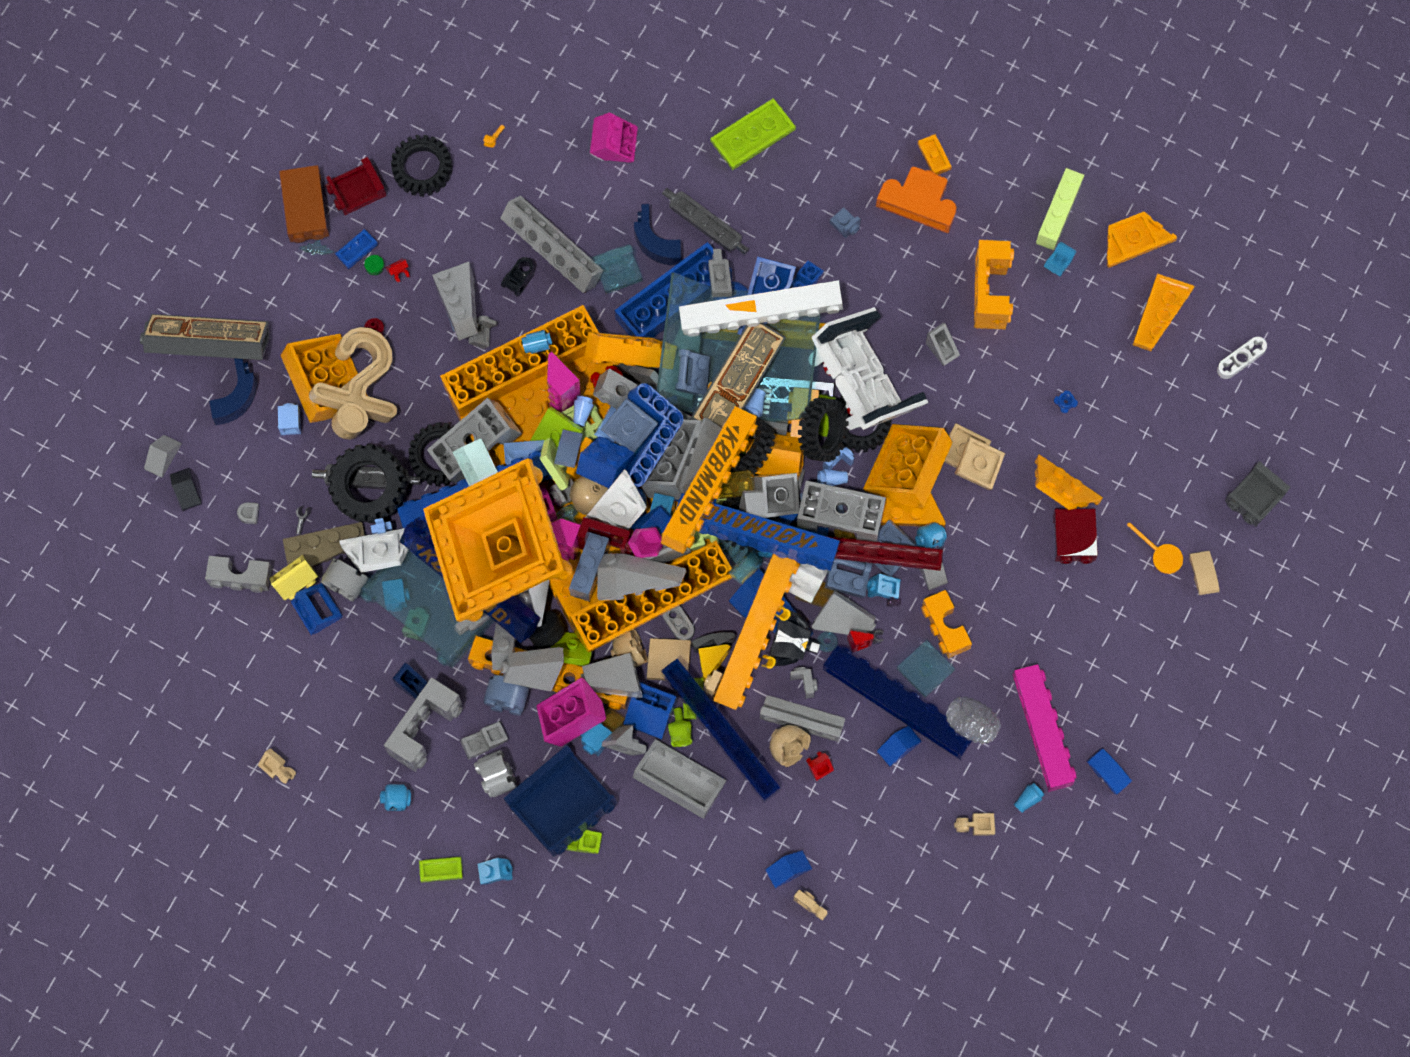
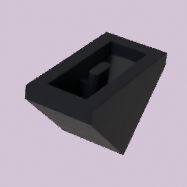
(185, 489)

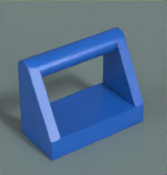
(308, 612)

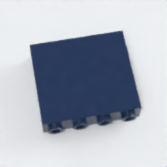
(560, 801)

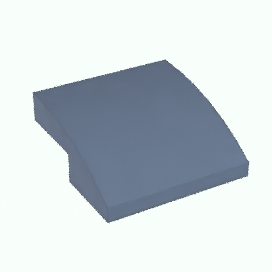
(892, 534)

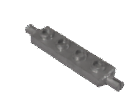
(705, 221)
(365, 477)

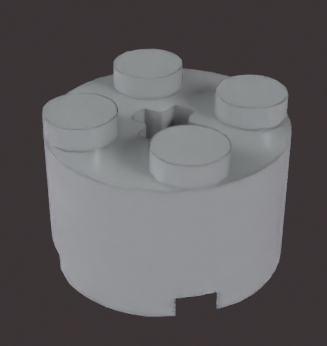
(344, 579)
(496, 774)

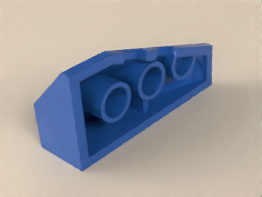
(769, 277)
(745, 595)

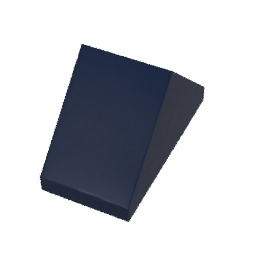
(409, 681)

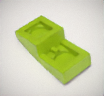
(587, 843)

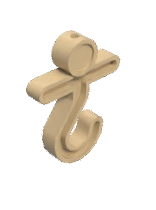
(350, 400)

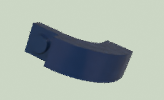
(658, 249)
(239, 401)

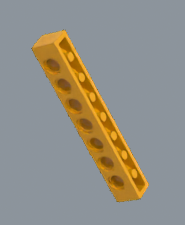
(483, 647)

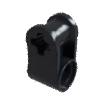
(516, 279)

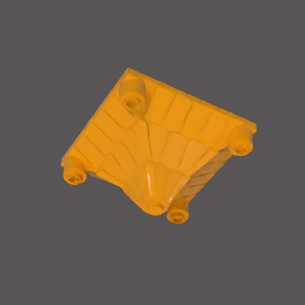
(495, 540)

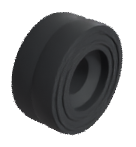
(549, 632)

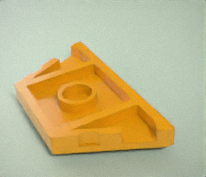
(1135, 237)
(1062, 486)
(912, 516)

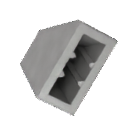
(842, 616)
(533, 668)
(614, 676)

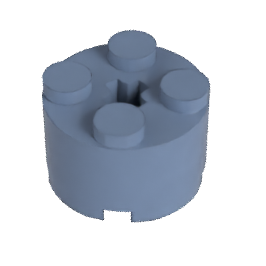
(505, 696)

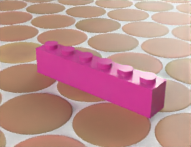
(1043, 727)

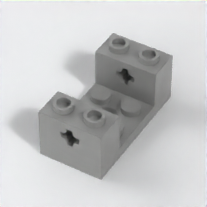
(485, 422)
(820, 504)
(401, 743)

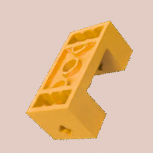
(991, 310)

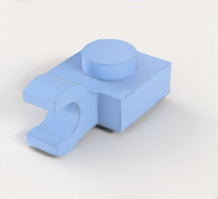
(381, 526)

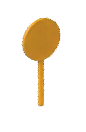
(1166, 557)

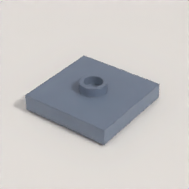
(629, 426)

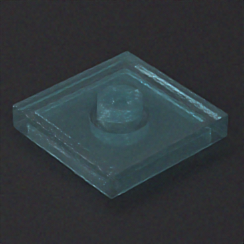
(925, 668)

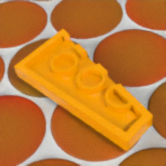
(1162, 306)

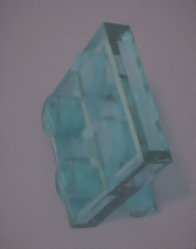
(619, 268)

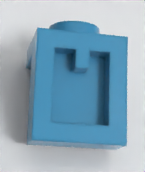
(883, 586)

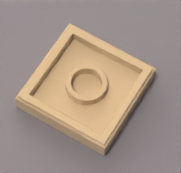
(959, 438)
(979, 463)
(664, 652)

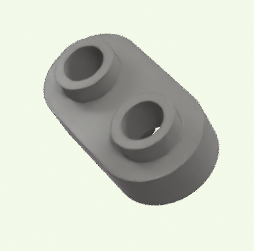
(679, 623)

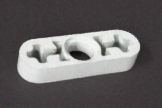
(1245, 349)

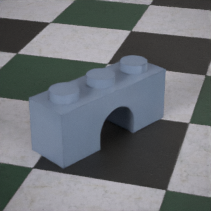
(586, 573)

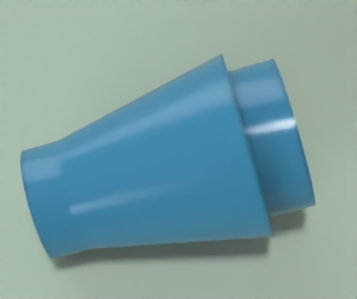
(1029, 797)

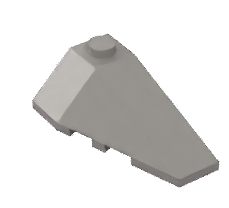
(706, 436)
(630, 574)

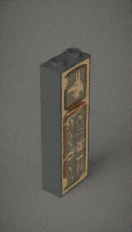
(205, 336)
(739, 373)

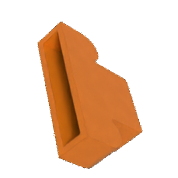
(919, 199)

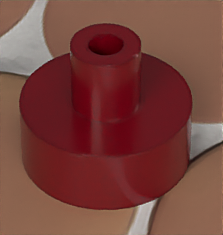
(375, 324)

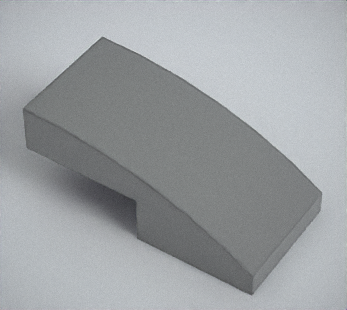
(484, 741)

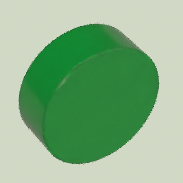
(374, 265)

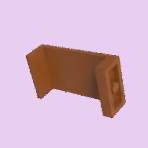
(303, 204)

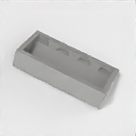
(679, 778)

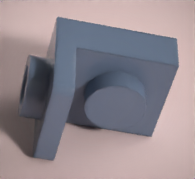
(845, 223)

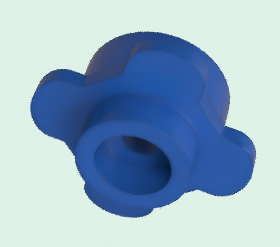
(1066, 395)

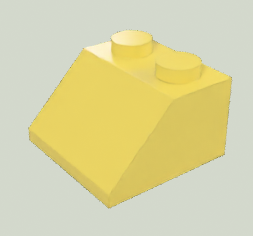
(293, 578)

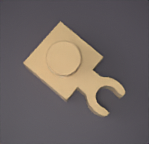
(807, 901)

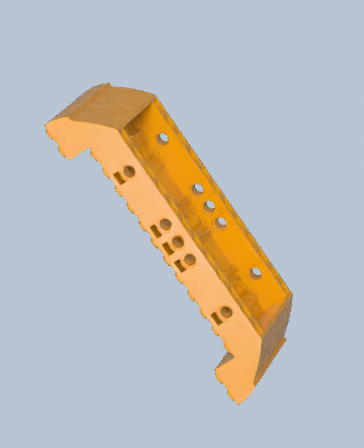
(520, 387)

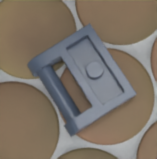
(697, 373)
(846, 581)

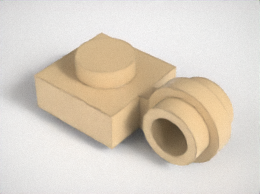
(982, 824)

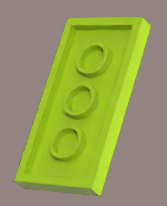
(753, 134)

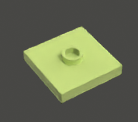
(556, 471)

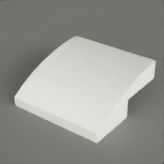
(807, 581)

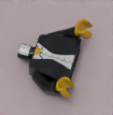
(790, 640)

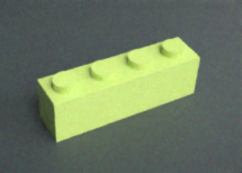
(1060, 209)

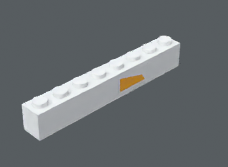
(761, 308)

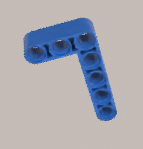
(654, 441)

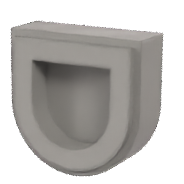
(248, 513)

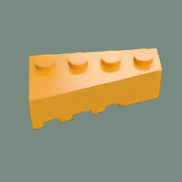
(623, 349)

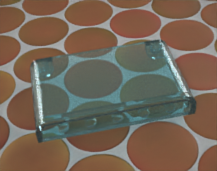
(422, 604)

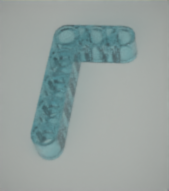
(745, 561)

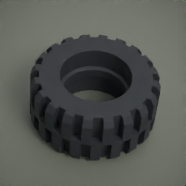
(348, 464)

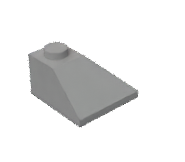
(779, 493)

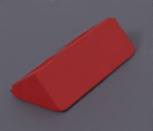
(859, 640)

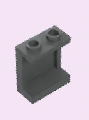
(1257, 494)

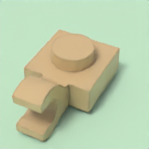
(273, 766)

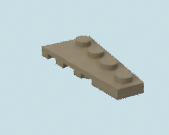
(320, 545)

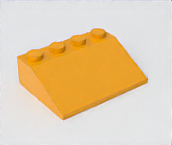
(313, 363)
(909, 464)

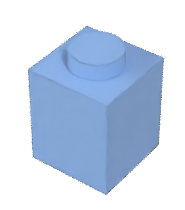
(289, 419)

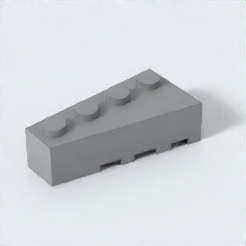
(458, 297)

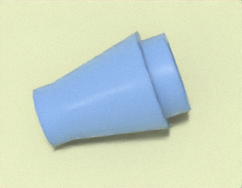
(755, 403)
(582, 409)
(832, 477)

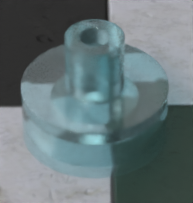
(567, 513)

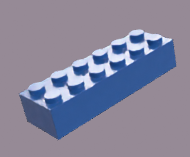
(646, 311)

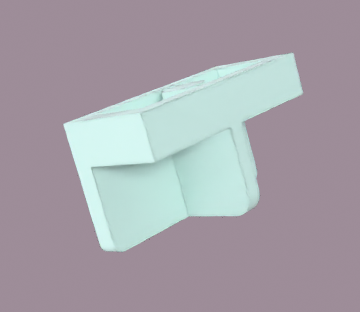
(475, 462)

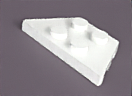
(619, 505)
(376, 550)

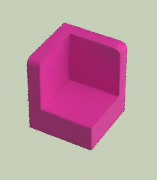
(645, 542)

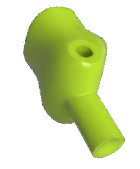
(680, 730)

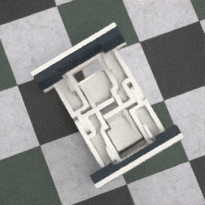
(864, 387)

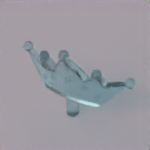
(316, 248)

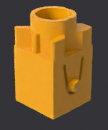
(784, 457)

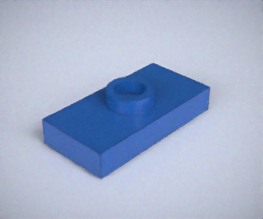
(356, 249)

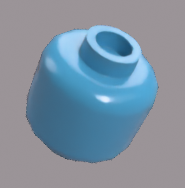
(931, 536)
(395, 797)

